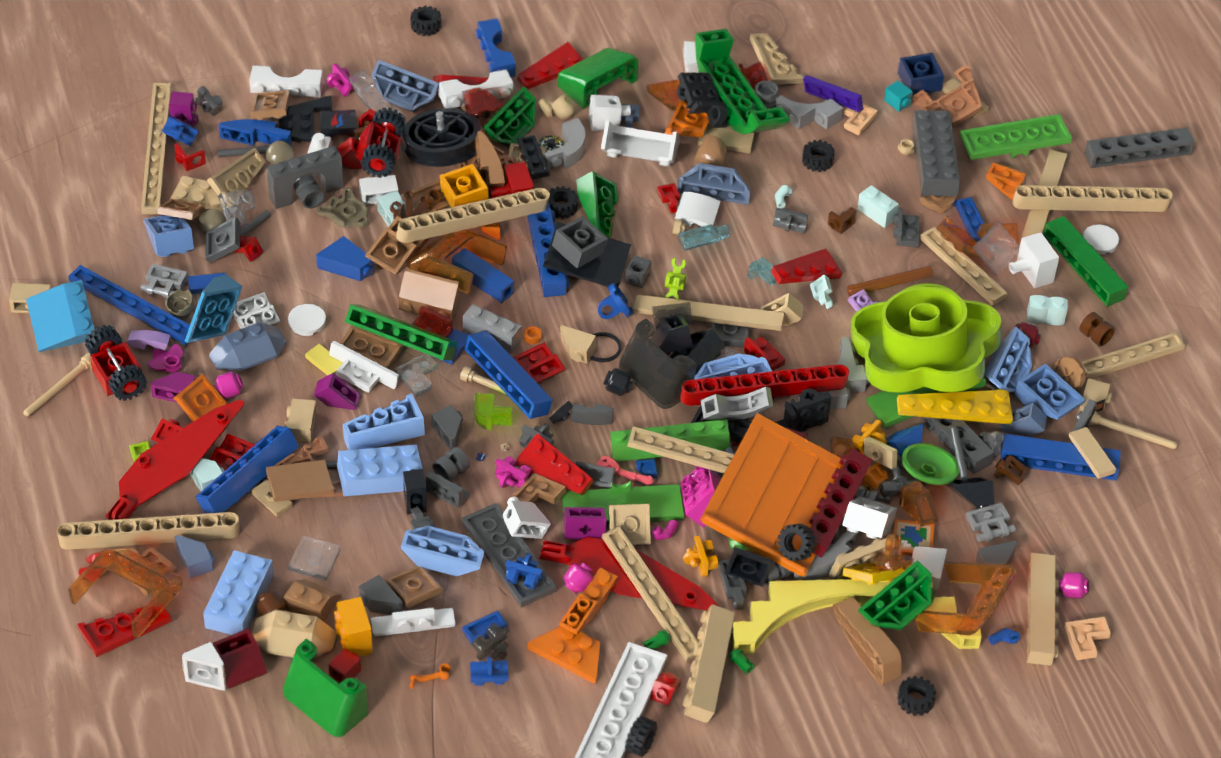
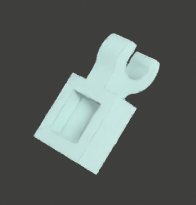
(820, 291)

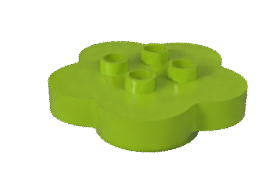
(925, 340)

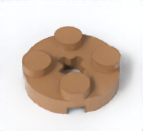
(938, 204)

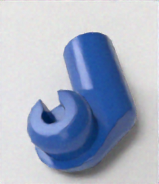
(1005, 635)

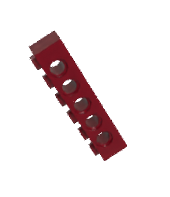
(858, 465)

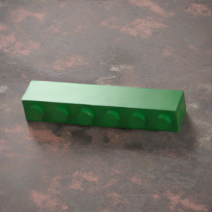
(1085, 261)
(401, 332)

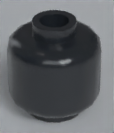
(617, 382)

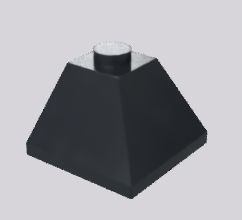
(975, 491)
(748, 565)

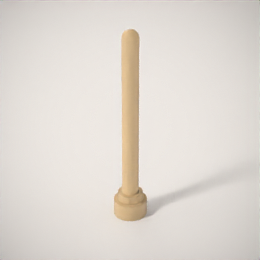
(85, 364)
(468, 374)
(1097, 419)

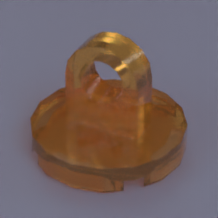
(892, 558)

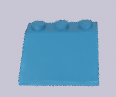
(214, 309)
(60, 316)

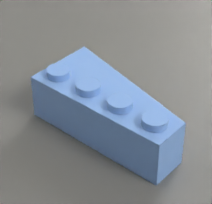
(385, 426)

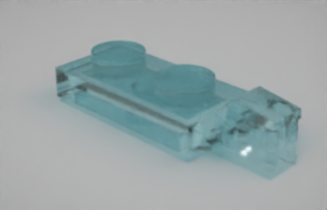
(702, 236)

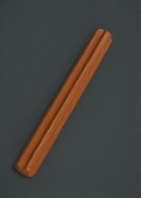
(891, 280)

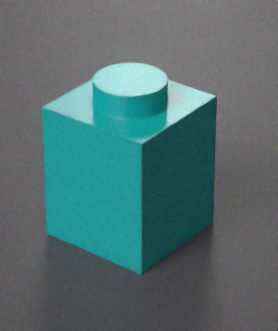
(898, 96)

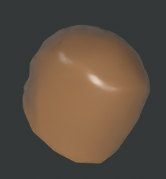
(711, 152)

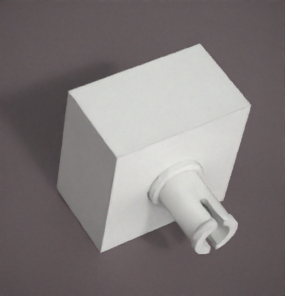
(1036, 260)

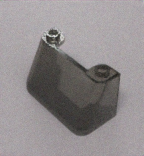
(653, 369)

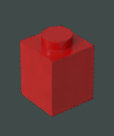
(344, 666)

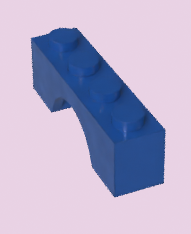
(490, 36)

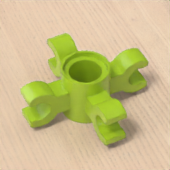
(675, 280)

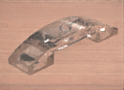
(368, 93)

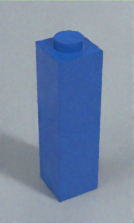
(485, 276)

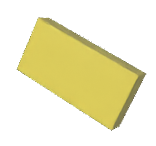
(321, 359)

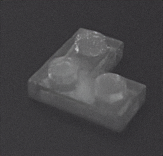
(235, 202)
(414, 371)

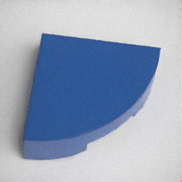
(647, 467)

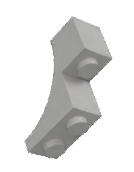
(800, 114)

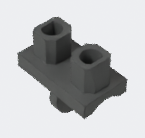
(790, 220)
(529, 433)

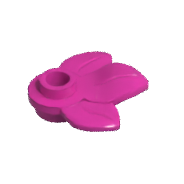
(167, 360)

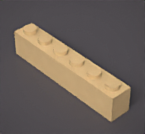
(1041, 609)
(709, 663)

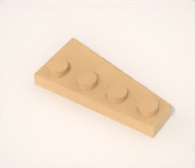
(773, 61)
(238, 173)

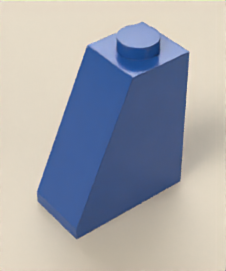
(345, 260)

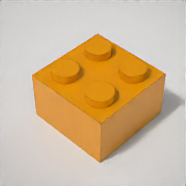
(463, 186)
(353, 626)

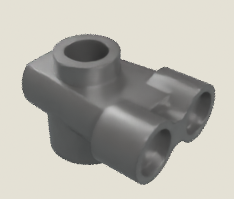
(207, 102)
(993, 440)

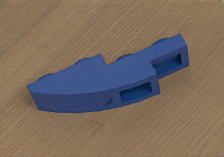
(250, 130)

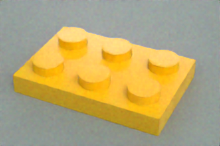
(870, 574)

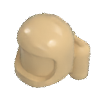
(561, 107)

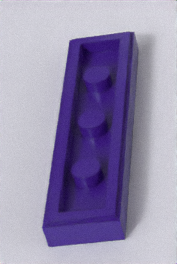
(829, 91)

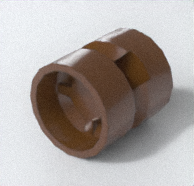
(1094, 327)

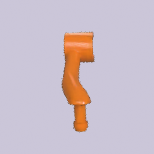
(423, 678)

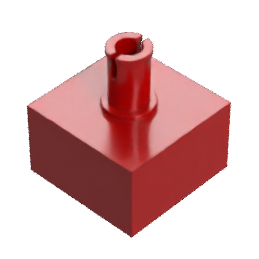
(516, 180)

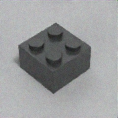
(579, 242)

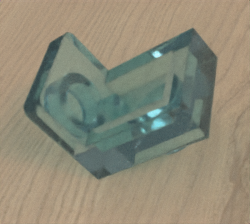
(763, 269)

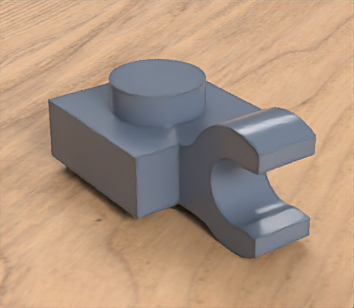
(634, 116)

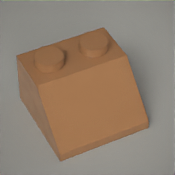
(311, 599)

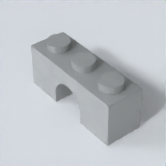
(503, 330)

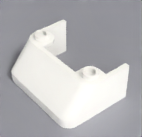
(640, 144)

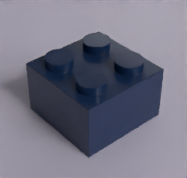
(921, 73)

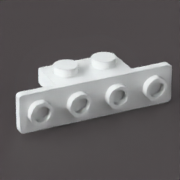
(361, 370)
(413, 621)

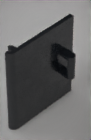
(602, 270)

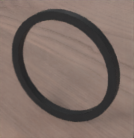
(612, 357)

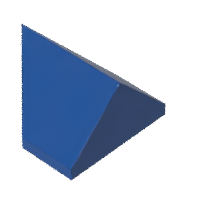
(905, 438)

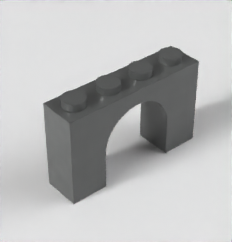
(284, 174)

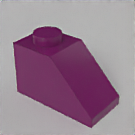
(171, 385)
(336, 393)

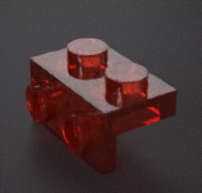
(754, 74)
(434, 322)

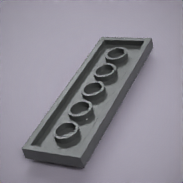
(492, 536)

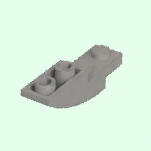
(822, 566)

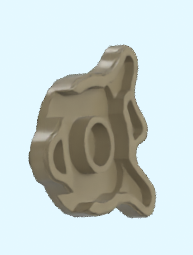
(345, 212)

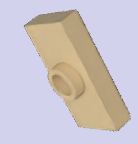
(880, 452)
(264, 495)

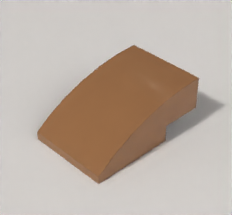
(488, 161)
(392, 253)

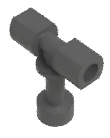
(890, 488)

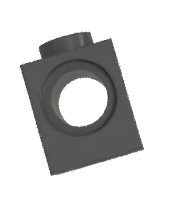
(638, 271)

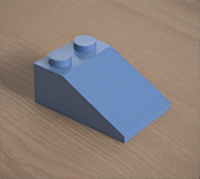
(169, 235)
(1048, 392)

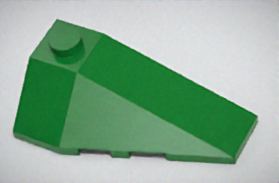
(598, 200)

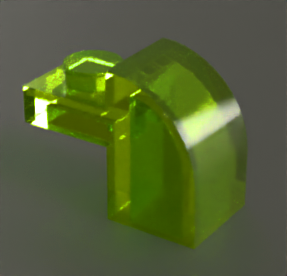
(487, 414)

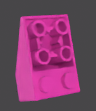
(698, 491)

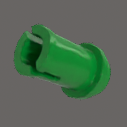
(658, 640)
(741, 661)

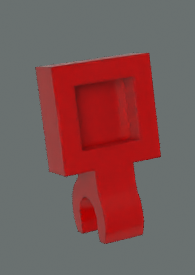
(670, 195)

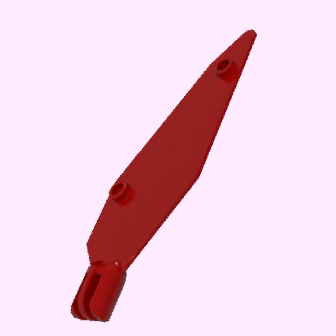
(170, 460)
(597, 555)

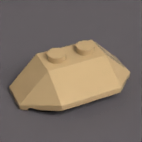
(283, 631)

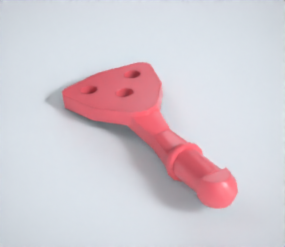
(648, 480)

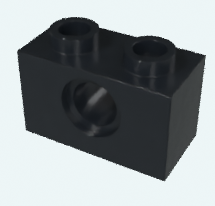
(414, 490)

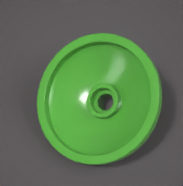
(930, 464)

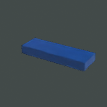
(970, 216)

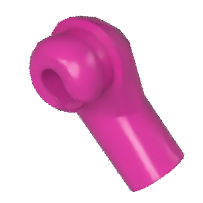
(660, 534)

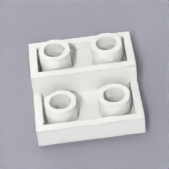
(697, 209)
(255, 310)

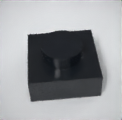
(562, 413)

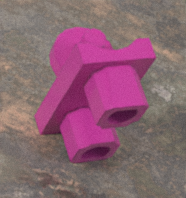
(340, 79)
(509, 474)

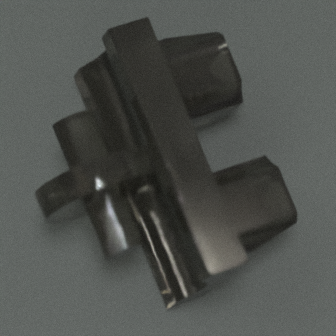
(485, 647)

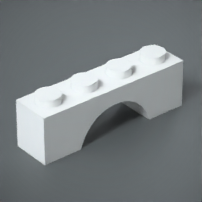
(306, 84)
(498, 84)

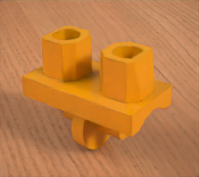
(869, 430)
(698, 556)

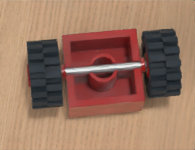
(381, 142)
(114, 364)

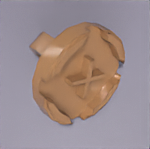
(1071, 371)

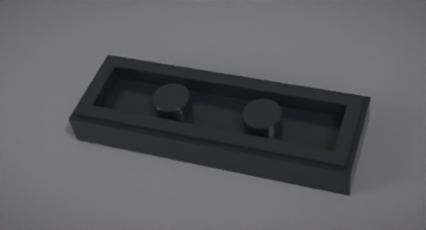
(533, 157)

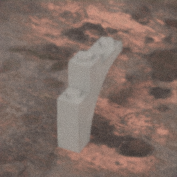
(856, 380)

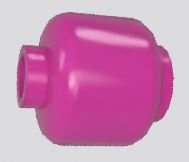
(229, 385)
(578, 577)
(1074, 585)

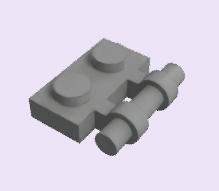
(163, 276)
(988, 517)

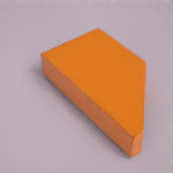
(875, 475)

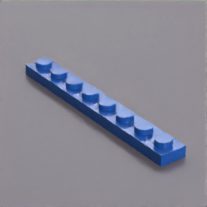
(131, 304)

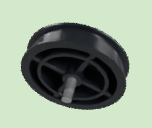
(441, 137)

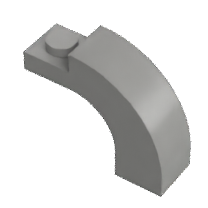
(572, 151)
(737, 407)

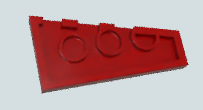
(549, 66)
(807, 268)
(553, 465)
(116, 631)

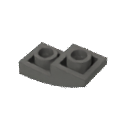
(597, 416)

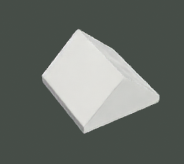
(204, 667)

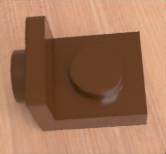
(842, 222)
(1011, 468)

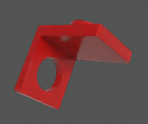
(186, 161)

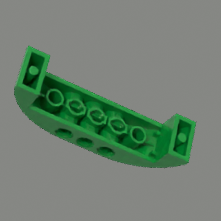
(744, 108)

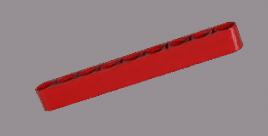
(780, 383)

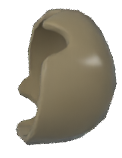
(279, 152)
(211, 219)
(180, 303)

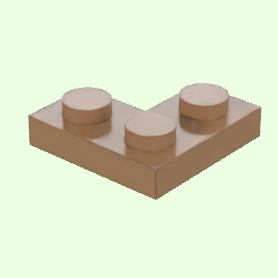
(540, 487)

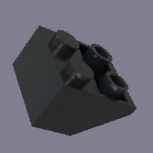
(672, 334)

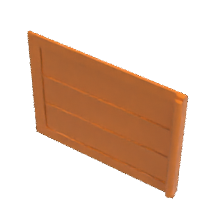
(770, 485)

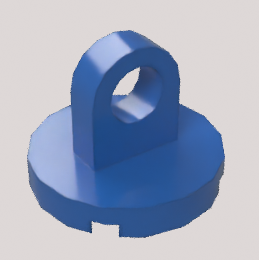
(617, 301)

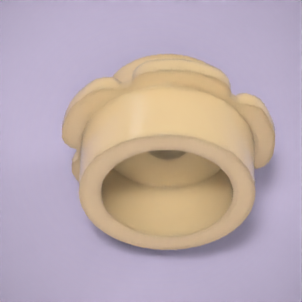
(906, 147)
(678, 227)

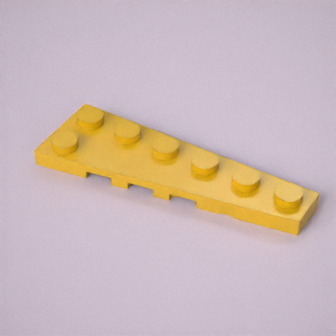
(978, 406)

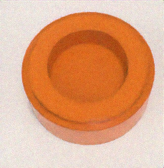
(532, 335)

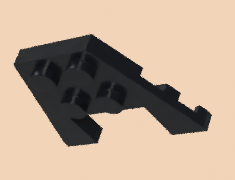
(301, 118)

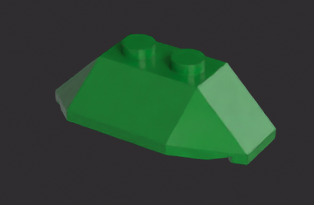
(513, 118)
(901, 599)

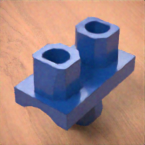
(180, 130)
(525, 568)
(489, 672)

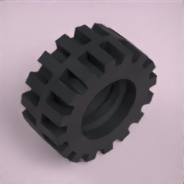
(425, 27)
(818, 148)
(564, 195)
(807, 542)
(913, 705)
(641, 736)

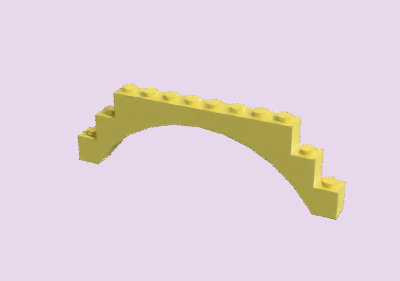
(799, 597)

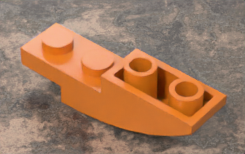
(589, 602)

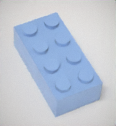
(376, 469)
(237, 593)

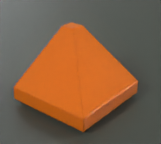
(492, 230)

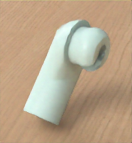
(780, 194)

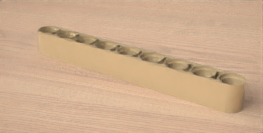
(1092, 198)
(472, 215)
(148, 530)

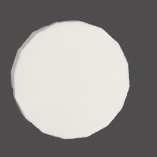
(1101, 238)
(307, 319)

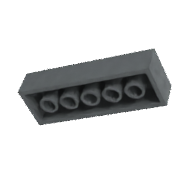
(935, 153)

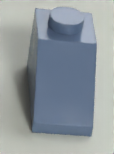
(1026, 421)
(194, 556)

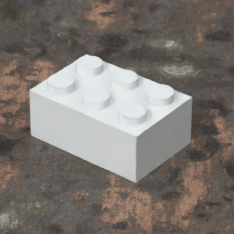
(869, 517)

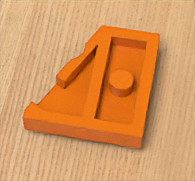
(1005, 179)

